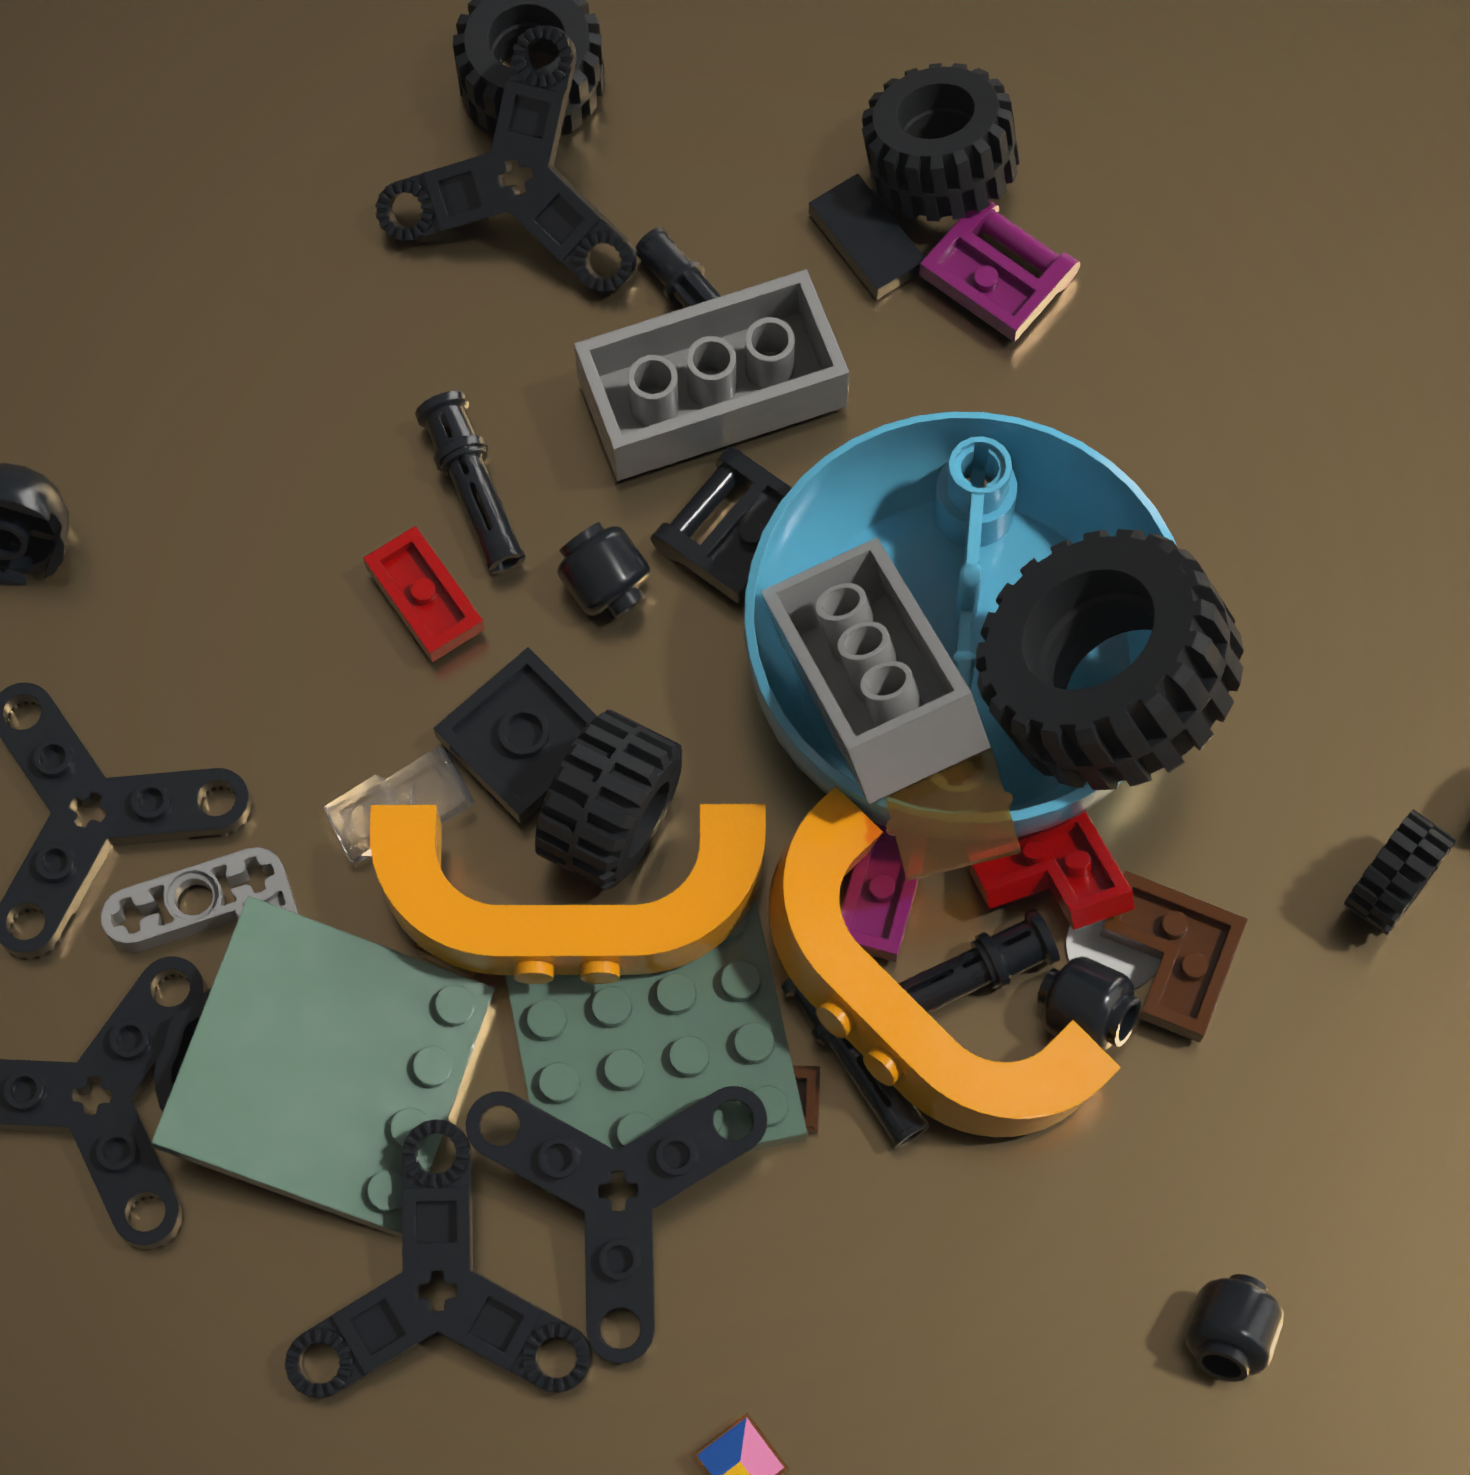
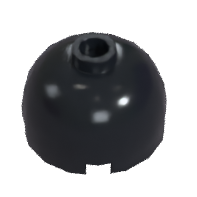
(31, 525)

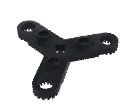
(530, 132)
(134, 807)
(114, 1140)
(575, 1165)
(480, 1317)

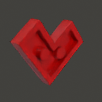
(1069, 862)

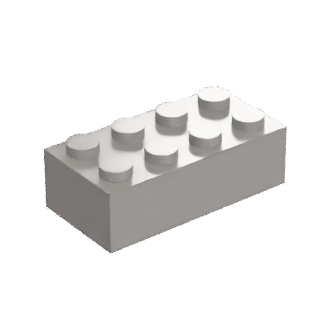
(712, 374)
(875, 670)

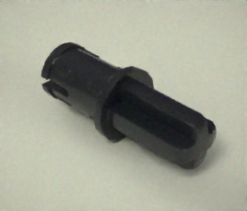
(680, 276)

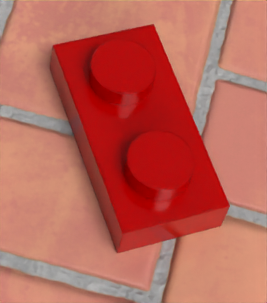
(424, 593)

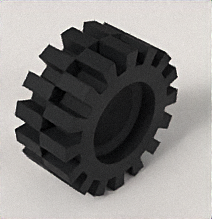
(1400, 871)

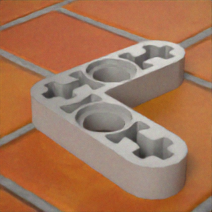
(233, 866)

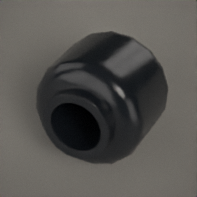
(603, 570)
(1093, 997)
(1234, 1327)

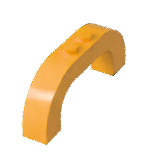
(569, 939)
(884, 1022)

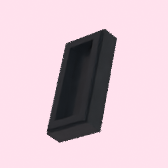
(866, 236)

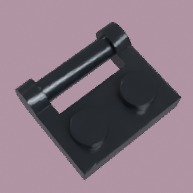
(729, 549)

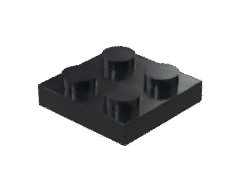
(516, 732)

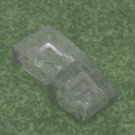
(425, 781)

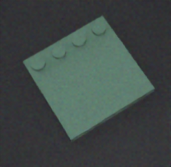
(321, 1064)

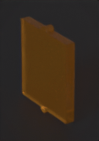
(953, 818)

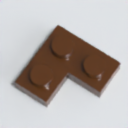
(1193, 950)

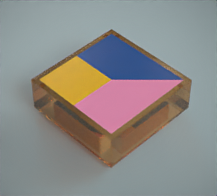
(740, 1451)

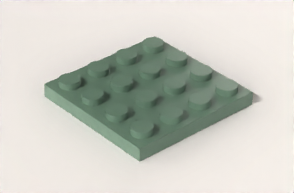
(659, 1042)

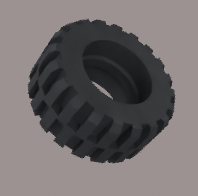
(1148, 710)

